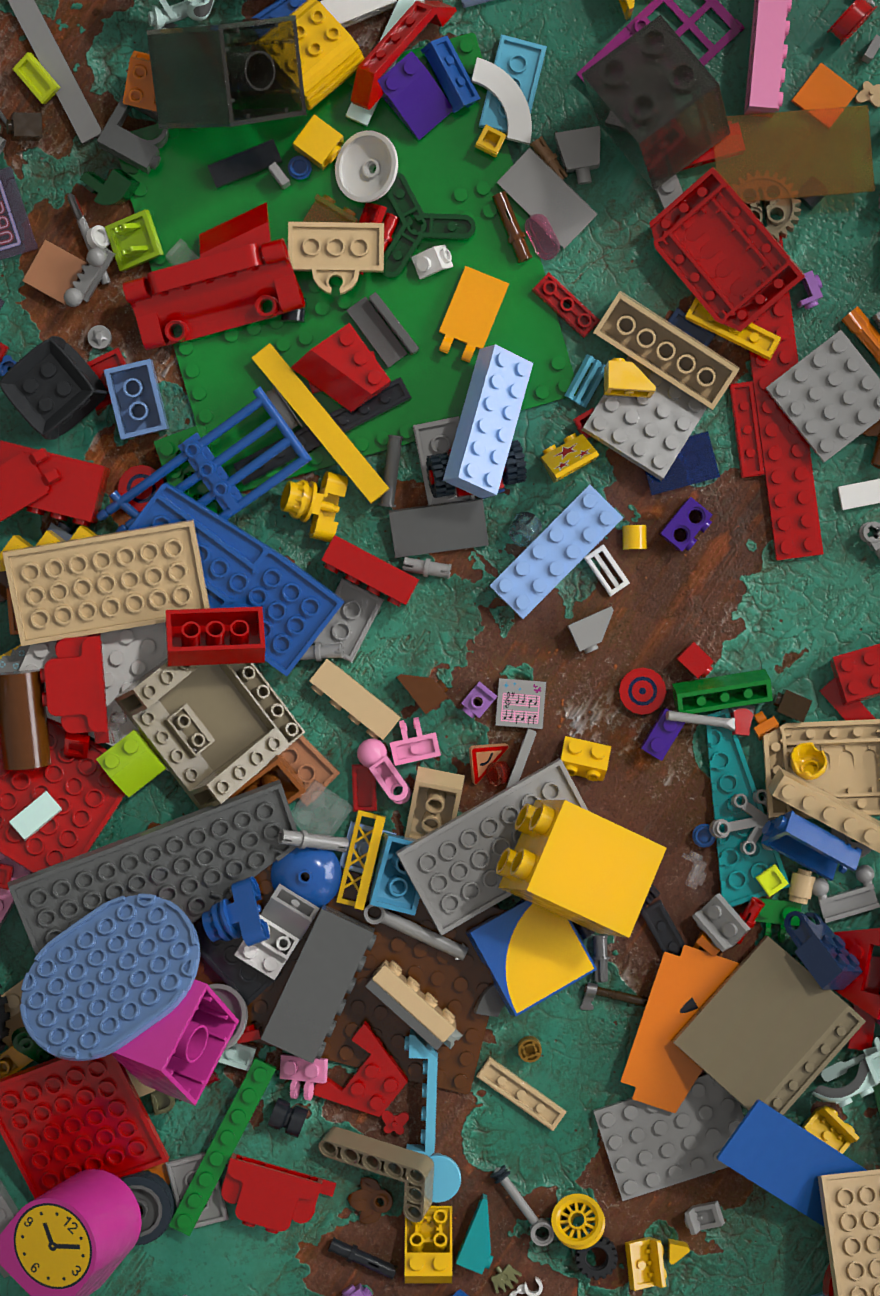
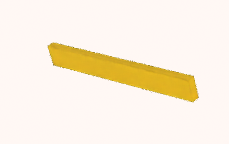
(320, 423)

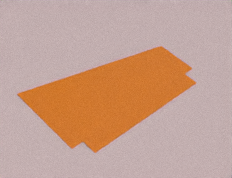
(655, 1063)

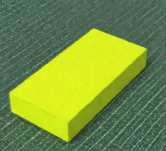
(36, 78)

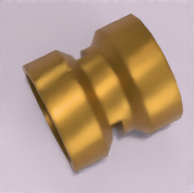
(528, 1045)

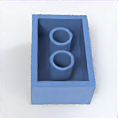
(136, 399)

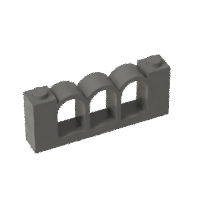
(127, 146)

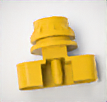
(302, 500)

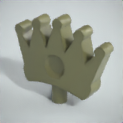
(504, 1277)

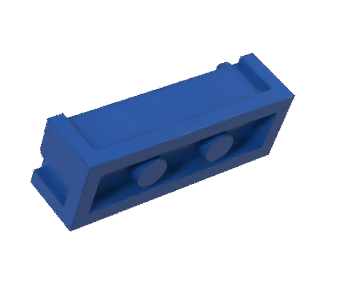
(451, 73)

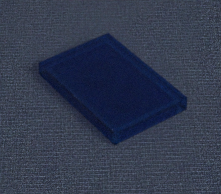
(692, 465)

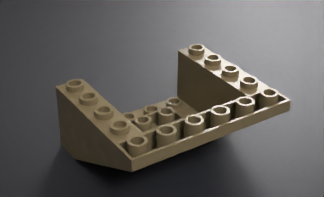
(210, 725)
(768, 1029)

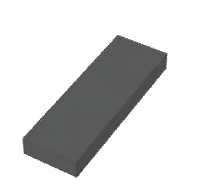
(393, 323)
(377, 332)

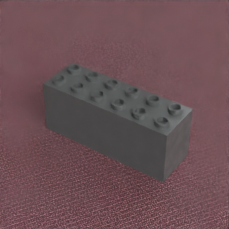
(319, 984)

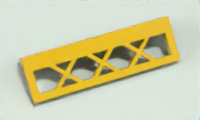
(369, 863)

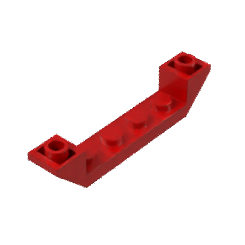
(366, 85)

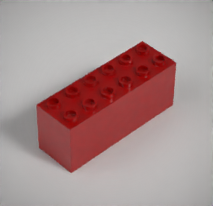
(75, 495)

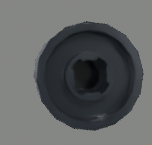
(286, 1117)

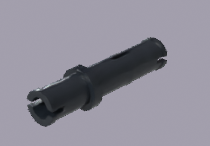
(360, 1257)

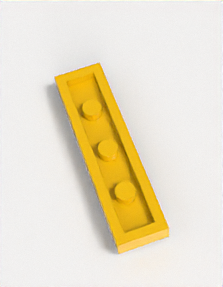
(751, 338)

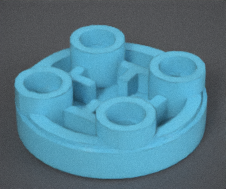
(446, 1178)

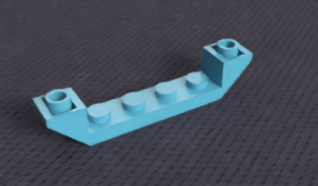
(422, 1049)

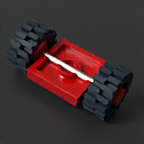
(436, 466)

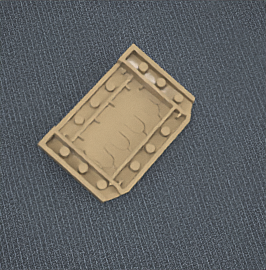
(851, 755)

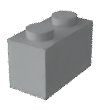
(290, 911)

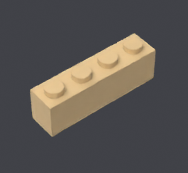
(355, 699)

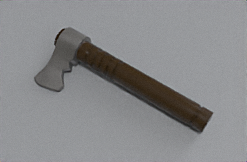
(592, 990)

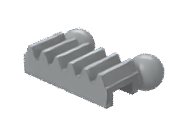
(99, 261)
(848, 902)

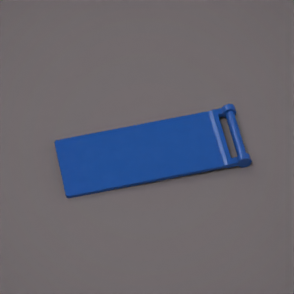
(783, 1158)

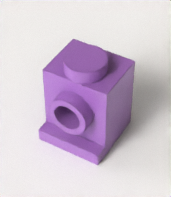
(478, 691)

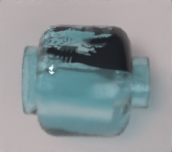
(524, 528)

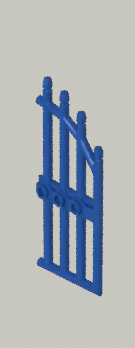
(210, 469)

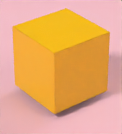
(319, 142)

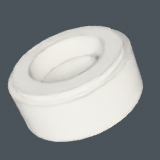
(97, 237)

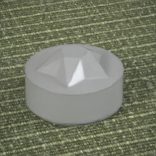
(99, 337)

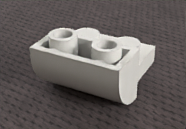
(270, 954)

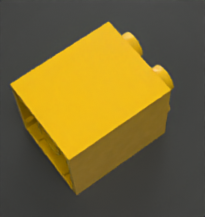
(580, 866)

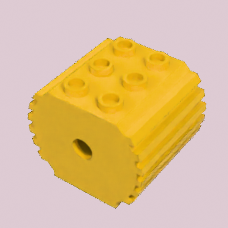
(325, 50)

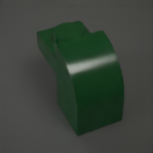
(114, 191)

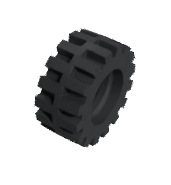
(602, 1270)

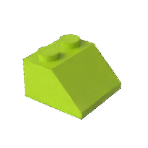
(131, 763)

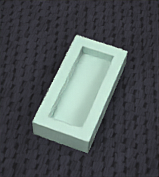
(35, 815)

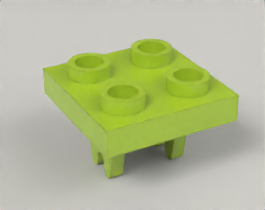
(134, 240)

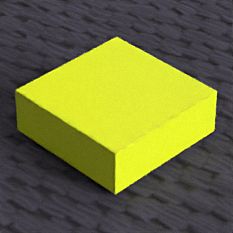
(771, 880)

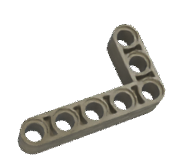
(386, 1160)

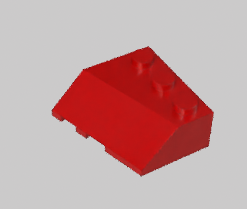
(239, 231)
(344, 369)

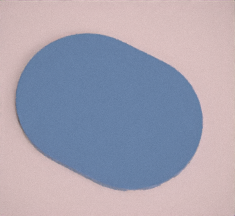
(109, 977)

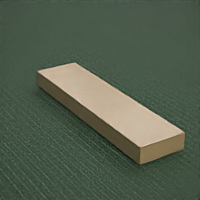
(521, 1093)

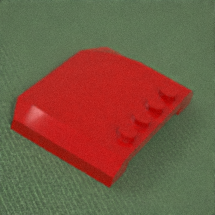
(723, 252)

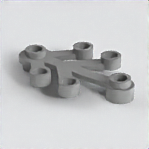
(757, 821)

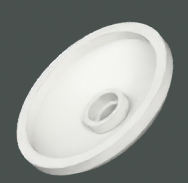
(357, 162)

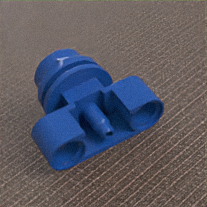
(239, 918)

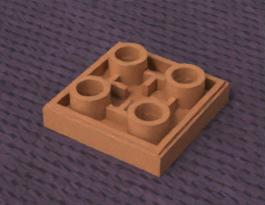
(53, 271)

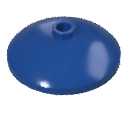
(321, 866)

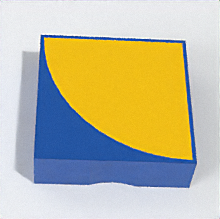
(530, 954)

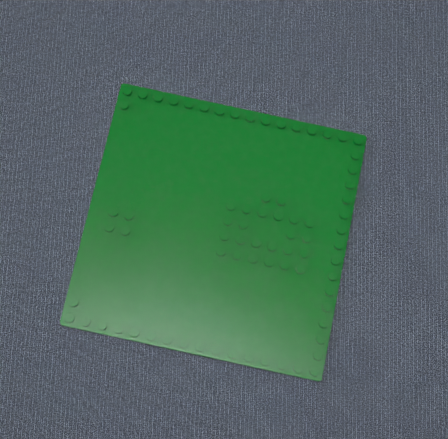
(445, 179)

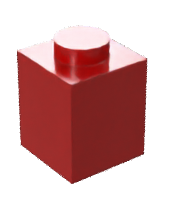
(695, 660)

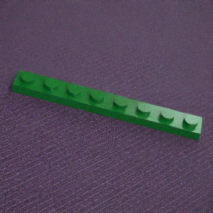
(222, 1146)

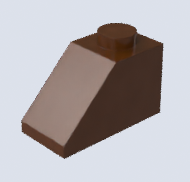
(424, 690)

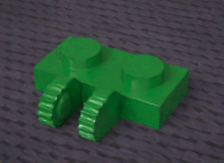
(775, 912)

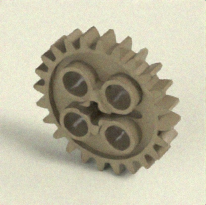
(785, 208)

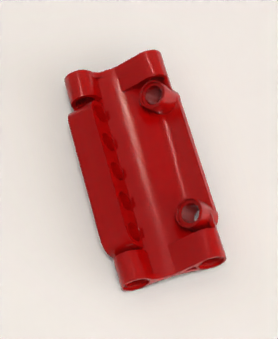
(214, 293)

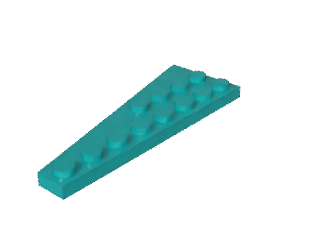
(729, 777)

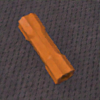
(860, 326)

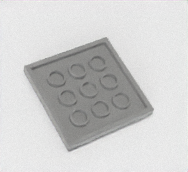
(829, 396)
(646, 429)

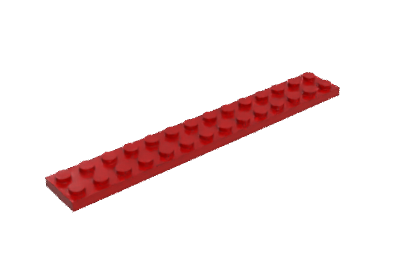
(784, 449)

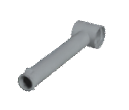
(417, 932)

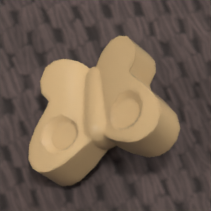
(869, 93)

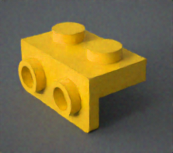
(585, 758)
(830, 1128)
(645, 1263)

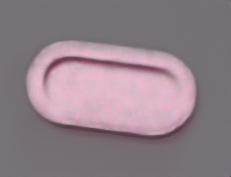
(542, 236)

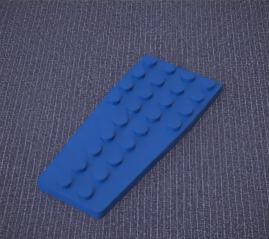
(250, 574)

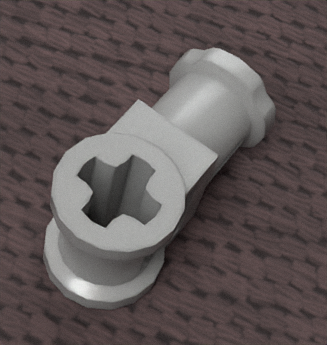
(872, 542)

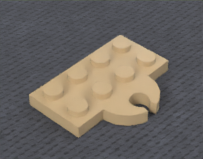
(336, 250)

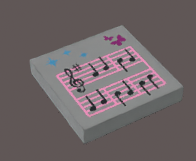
(520, 703)

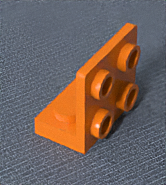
(139, 82)

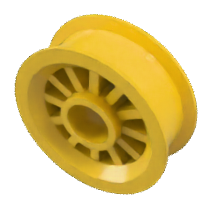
(557, 1222)

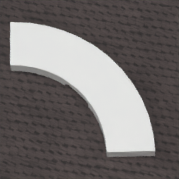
(510, 96)

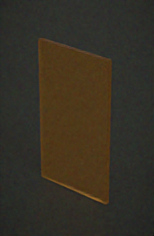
(797, 153)

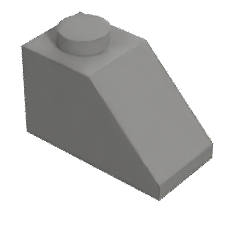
(590, 630)

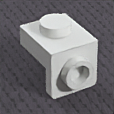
(432, 261)

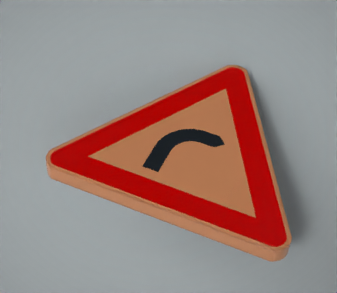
(482, 756)

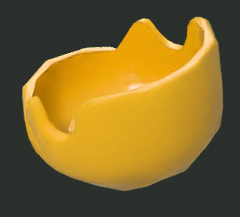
(808, 761)

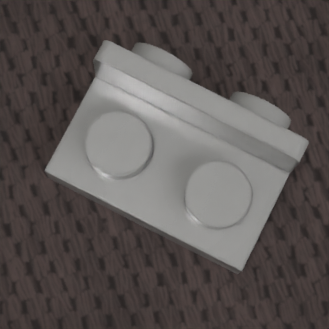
(721, 923)

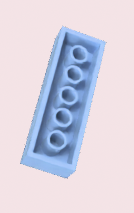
(488, 421)
(556, 552)

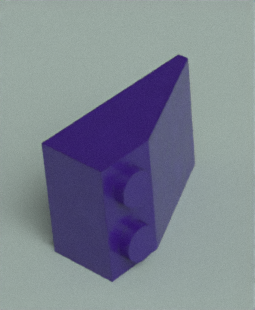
(414, 96)

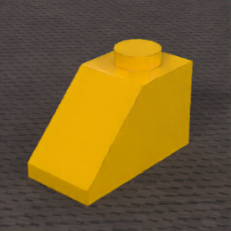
(626, 379)

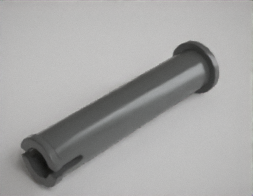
(391, 470)

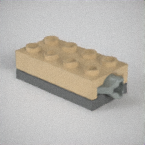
(413, 1006)

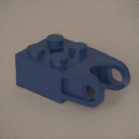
(822, 952)

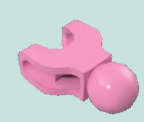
(373, 755)

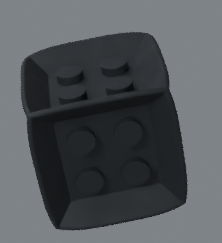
(53, 388)

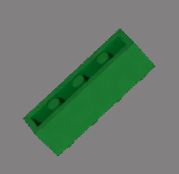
(722, 692)

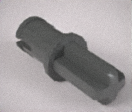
(600, 958)

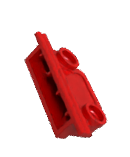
(77, 686)
(271, 1194)

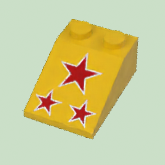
(568, 457)

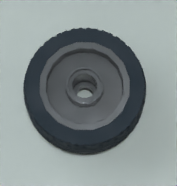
(157, 1204)

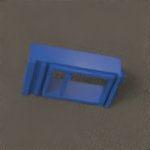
(810, 845)

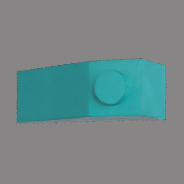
(476, 1245)

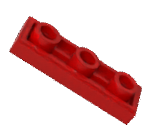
(554, 295)

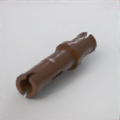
(515, 235)

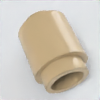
(801, 886)

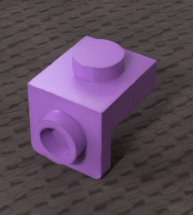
(812, 286)

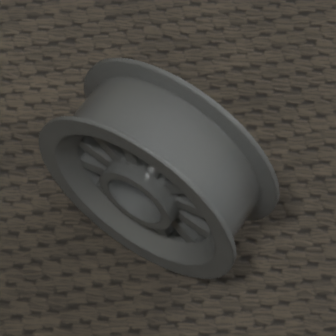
(283, 408)

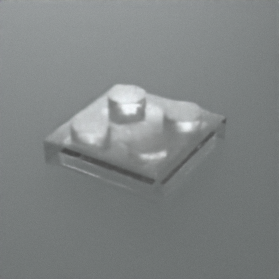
(320, 810)

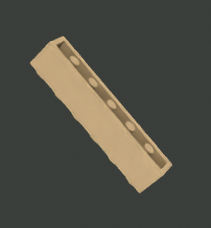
(826, 808)

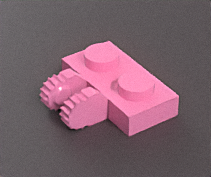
(414, 748)
(300, 1070)

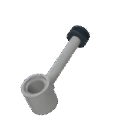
(501, 1175)

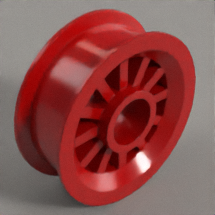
(851, 20)

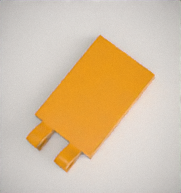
(472, 311)

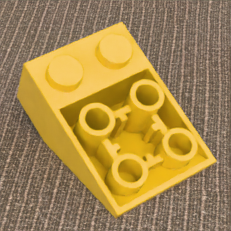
(429, 1247)

